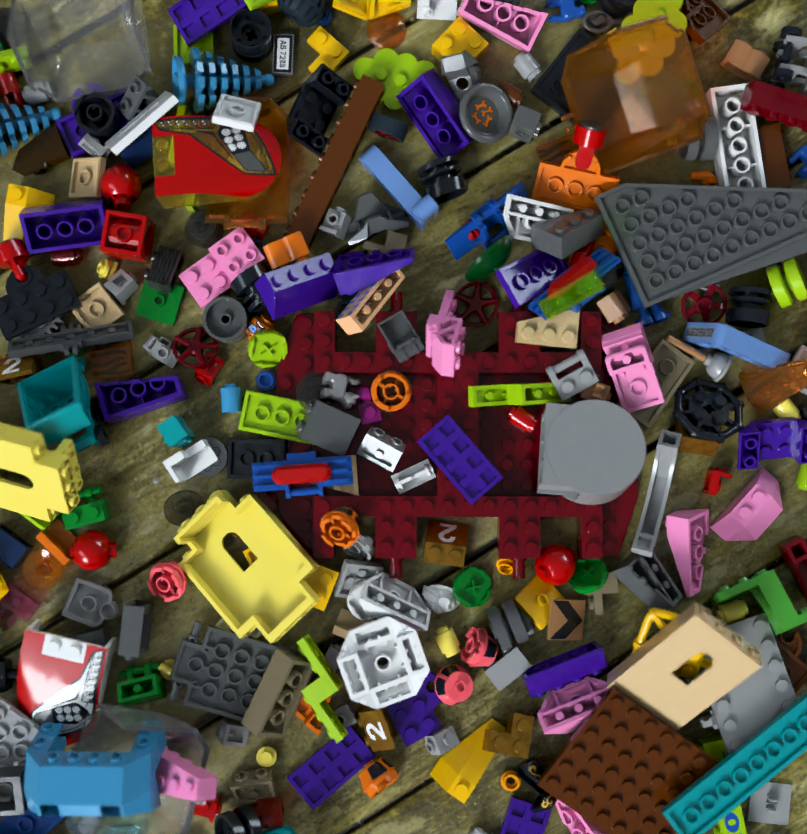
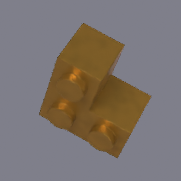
(515, 739)

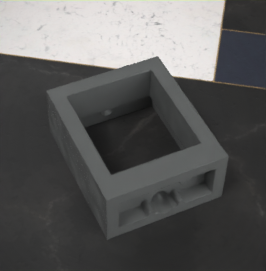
(135, 629)
(16, 775)

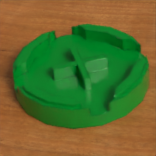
(589, 576)
(472, 587)

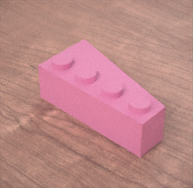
(505, 21)
(183, 779)

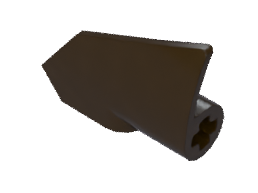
(41, 153)

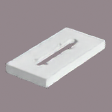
(141, 122)

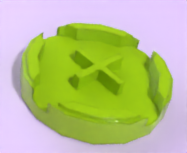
(267, 348)

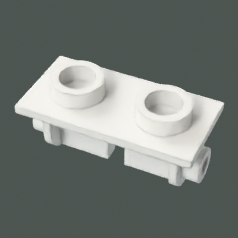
(413, 476)

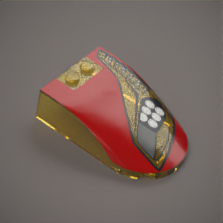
(211, 162)

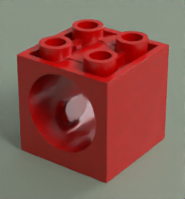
(127, 236)

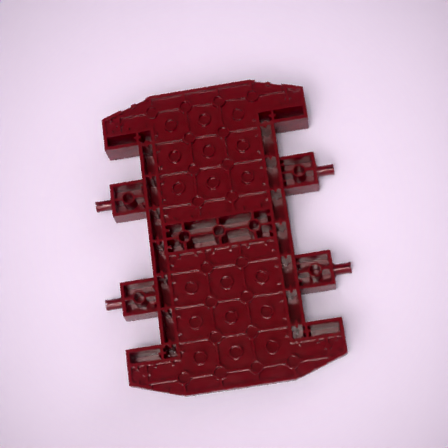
(433, 397)

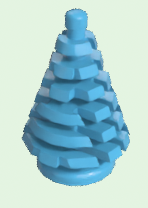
(208, 79)
(20, 123)

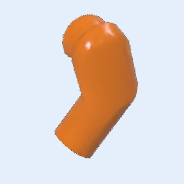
(704, 176)

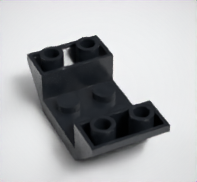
(316, 107)

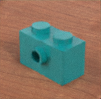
(176, 432)

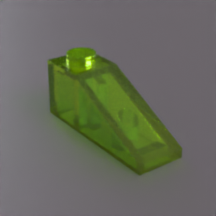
(571, 294)

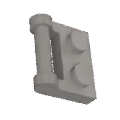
(574, 381)

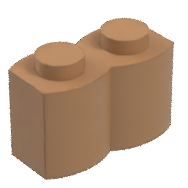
(745, 60)
(614, 307)

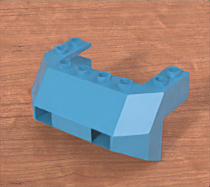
(92, 781)

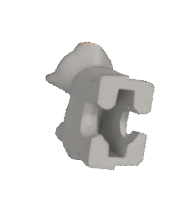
(337, 390)

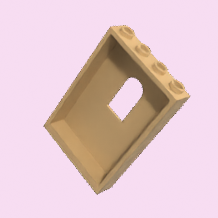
(648, 671)

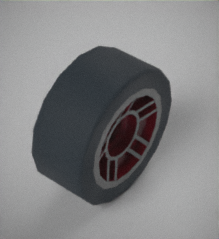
(388, 127)

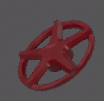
(476, 303)
(704, 304)
(194, 347)

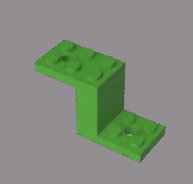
(770, 598)

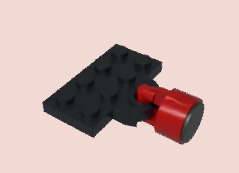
(31, 295)

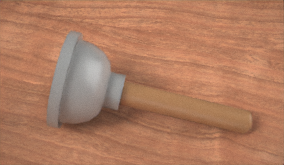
(715, 364)

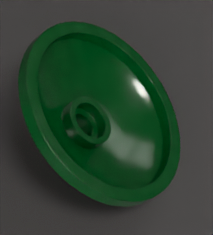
(490, 260)

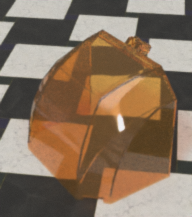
(641, 88)

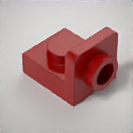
(206, 374)
(712, 481)
(210, 809)

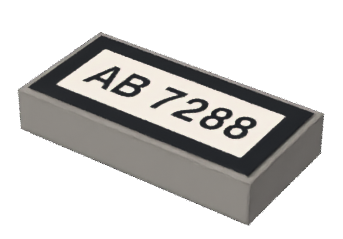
(283, 55)

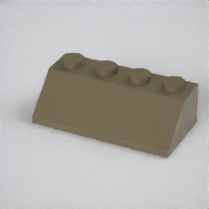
(278, 694)

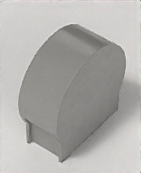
(589, 451)

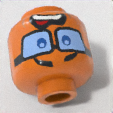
(259, 323)

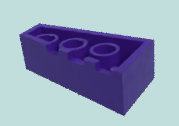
(136, 397)

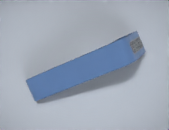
(419, 210)
(735, 343)

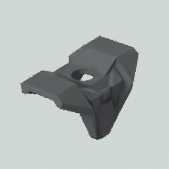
(460, 66)
(372, 217)

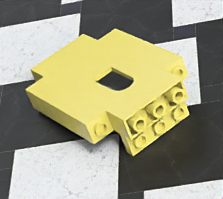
(53, 474)
(271, 590)

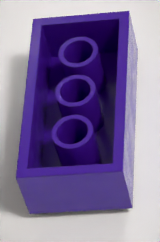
(63, 225)

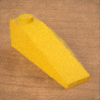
(17, 199)
(464, 765)

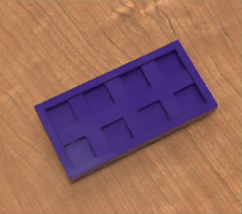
(201, 17)
(459, 459)
(330, 767)
(521, 820)

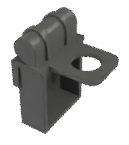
(400, 336)

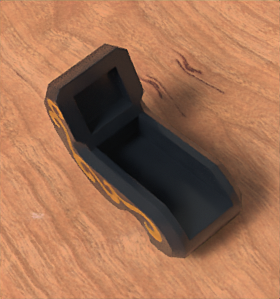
(530, 773)

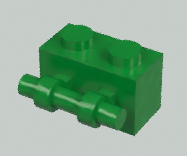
(88, 513)
(141, 689)

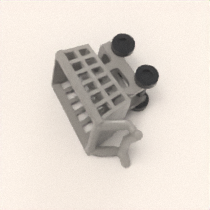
(787, 51)

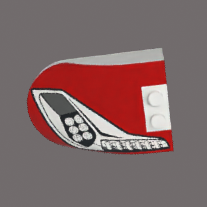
(61, 679)

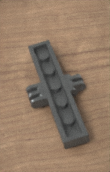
(70, 339)

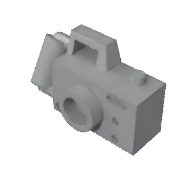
(161, 351)

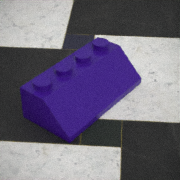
(435, 114)
(298, 286)
(564, 668)

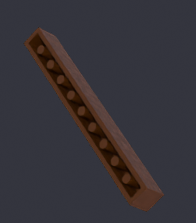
(337, 158)

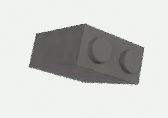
(327, 426)

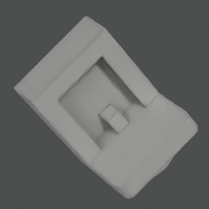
(442, 741)

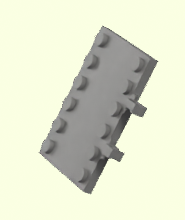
(759, 696)

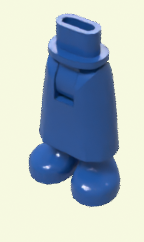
(658, 313)

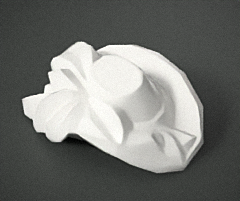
(439, 598)

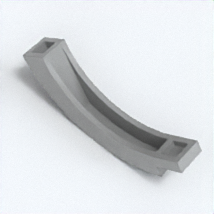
(657, 493)

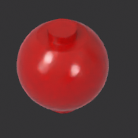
(121, 186)
(92, 550)
(556, 564)

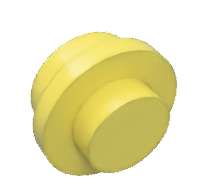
(266, 756)

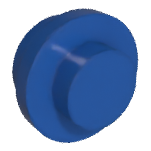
(266, 380)

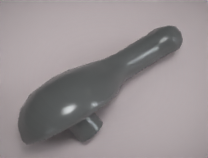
(600, 21)

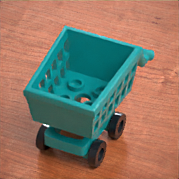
(59, 405)

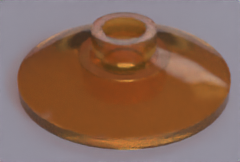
(386, 38)
(33, 572)

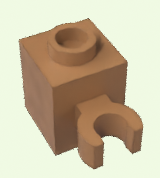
(596, 392)

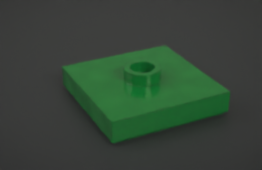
(160, 305)

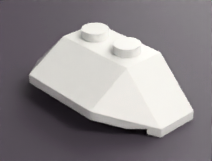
(523, 212)
(394, 598)

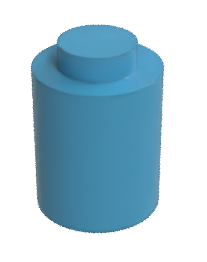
(231, 398)

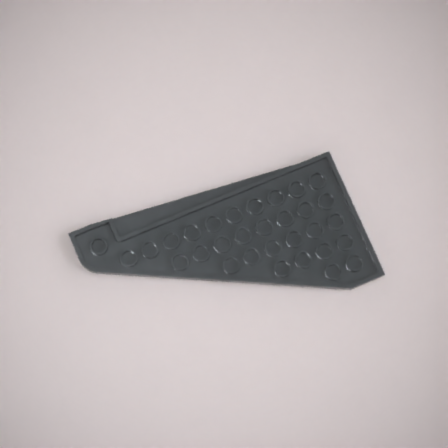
(700, 234)

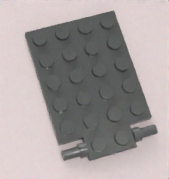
(221, 670)

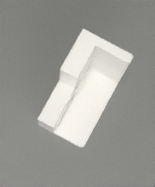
(191, 461)

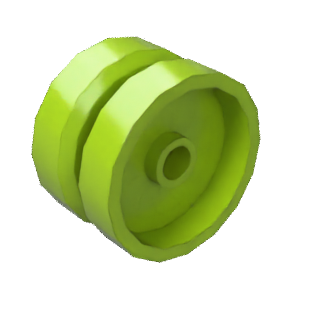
(784, 284)

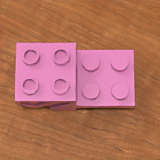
(215, 272)
(445, 337)
(632, 368)

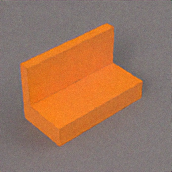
(58, 541)

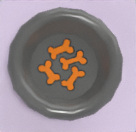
(486, 113)

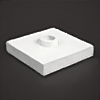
(236, 112)

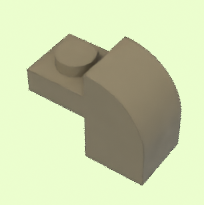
(393, 241)
(595, 602)

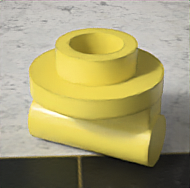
(107, 269)
(166, 668)

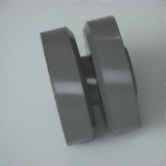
(705, 148)
(218, 311)
(506, 624)

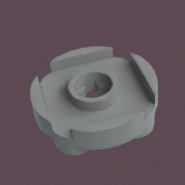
(361, 548)

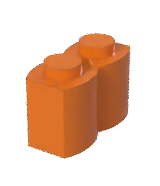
(287, 251)

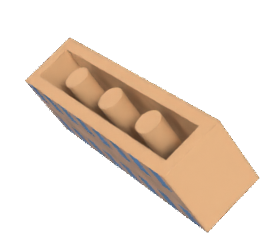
(368, 303)

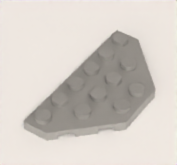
(15, 738)

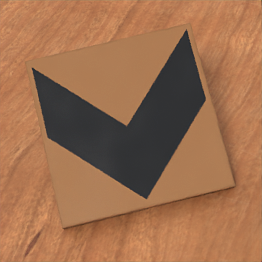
(566, 619)

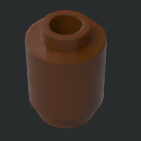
(513, 93)

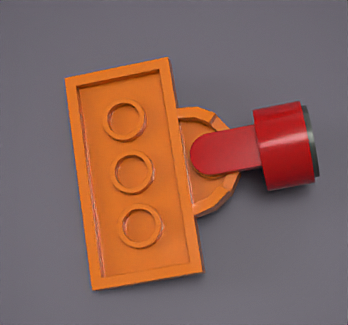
(578, 176)

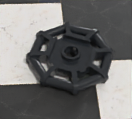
(712, 401)

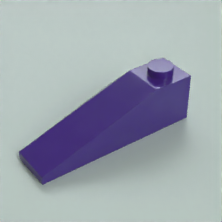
(359, 270)

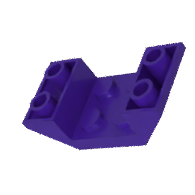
(772, 440)

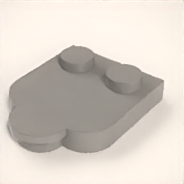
(90, 603)

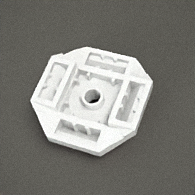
(388, 683)

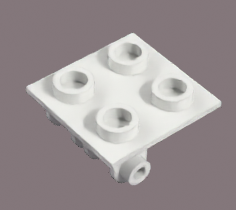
(437, 9)

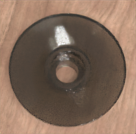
(178, 514)

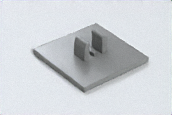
(770, 804)

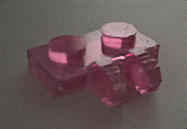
(19, 603)

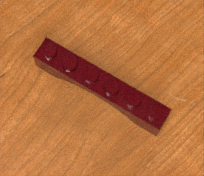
(795, 555)

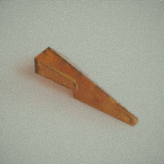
(774, 385)

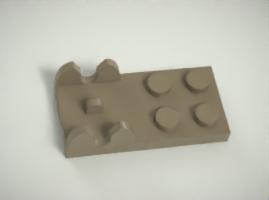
(671, 369)

